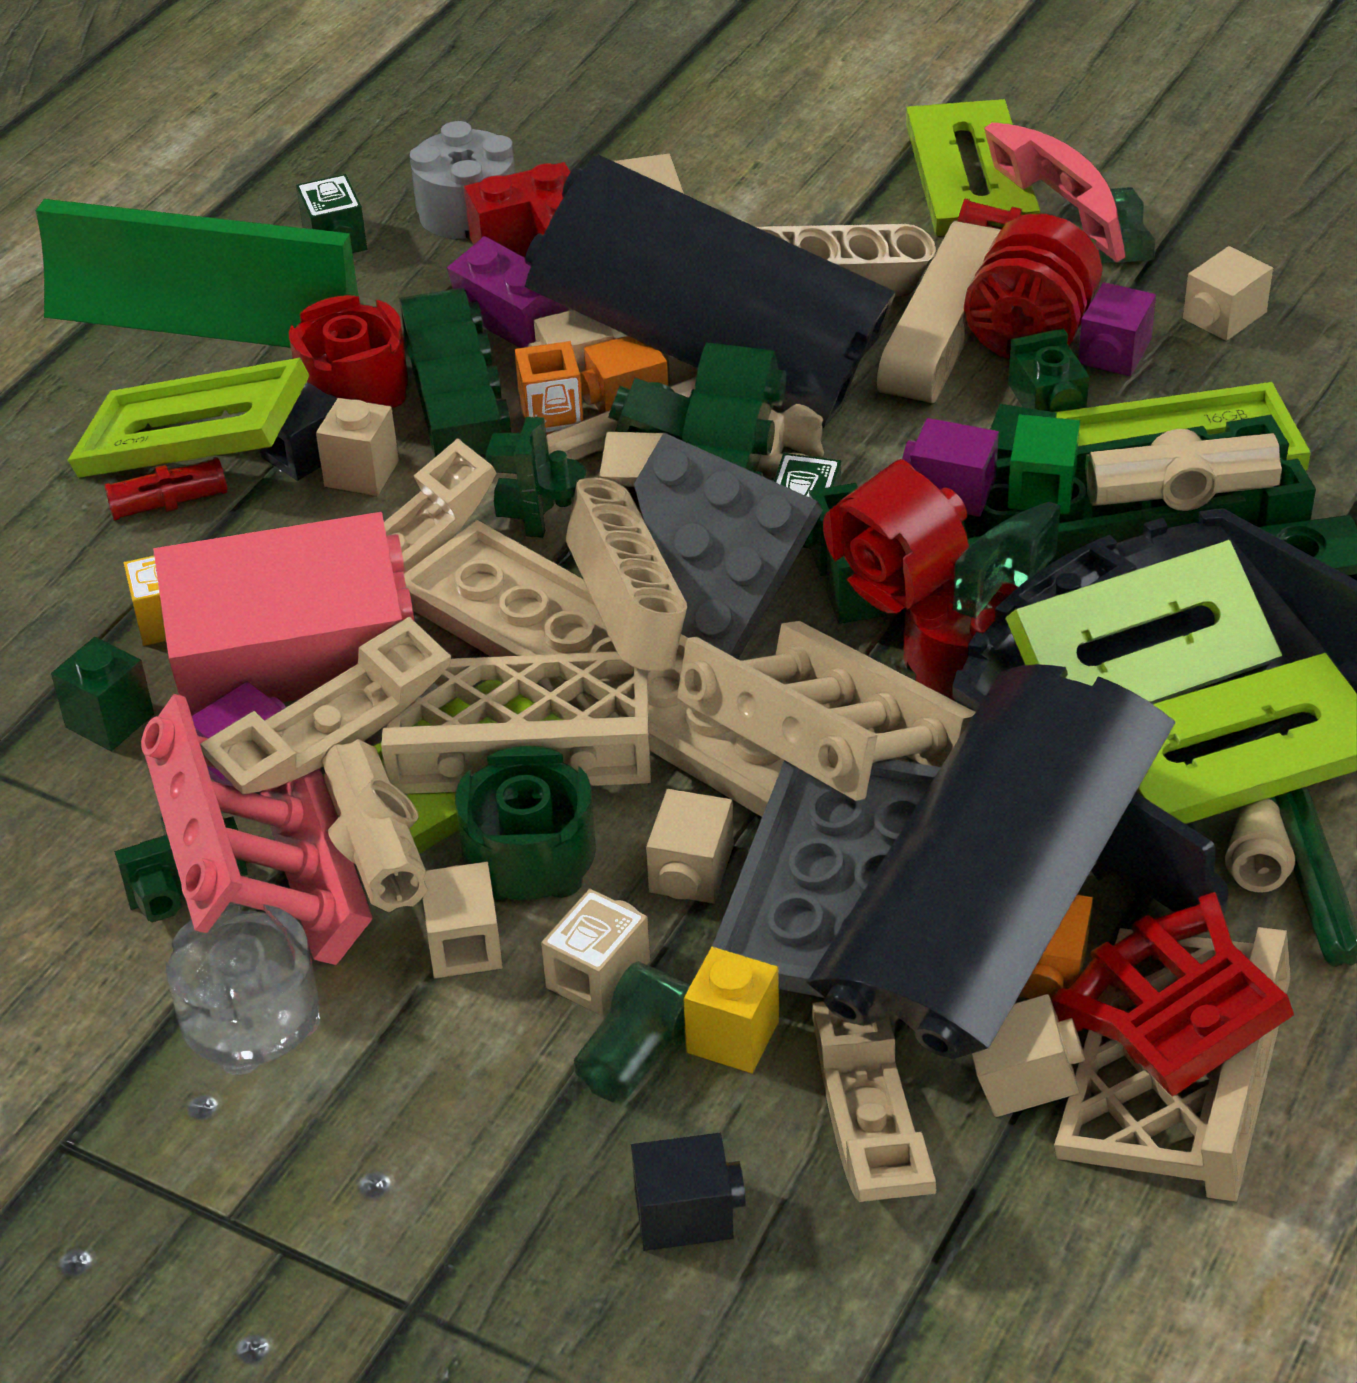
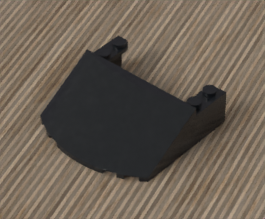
(1308, 613)

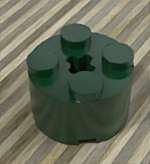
(528, 822)

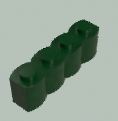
(451, 370)
(734, 403)

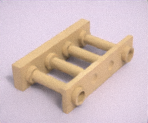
(822, 706)

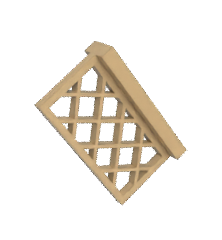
(605, 748)
(1227, 1103)

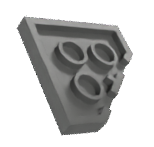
(722, 537)

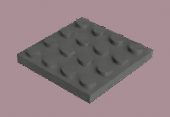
(814, 864)

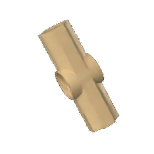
(1183, 469)
(374, 826)

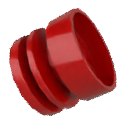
(1032, 282)

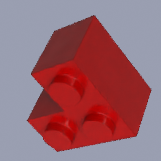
(515, 205)

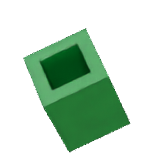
(1043, 462)

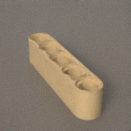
(881, 252)
(935, 320)
(625, 574)

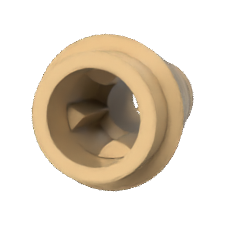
(1260, 848)

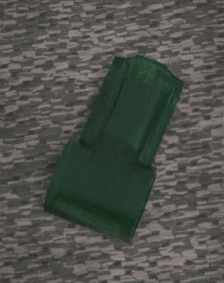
(641, 1024)

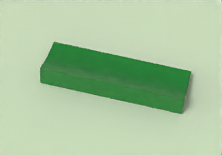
(187, 271)

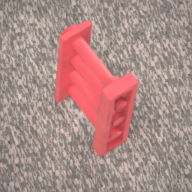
(321, 879)

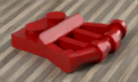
(1192, 1022)

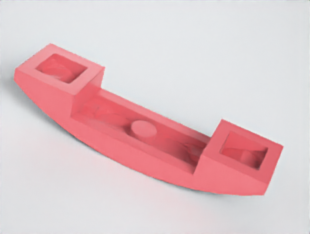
(1032, 155)

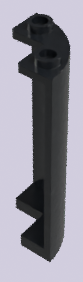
(697, 276)
(992, 858)

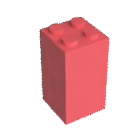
(278, 606)

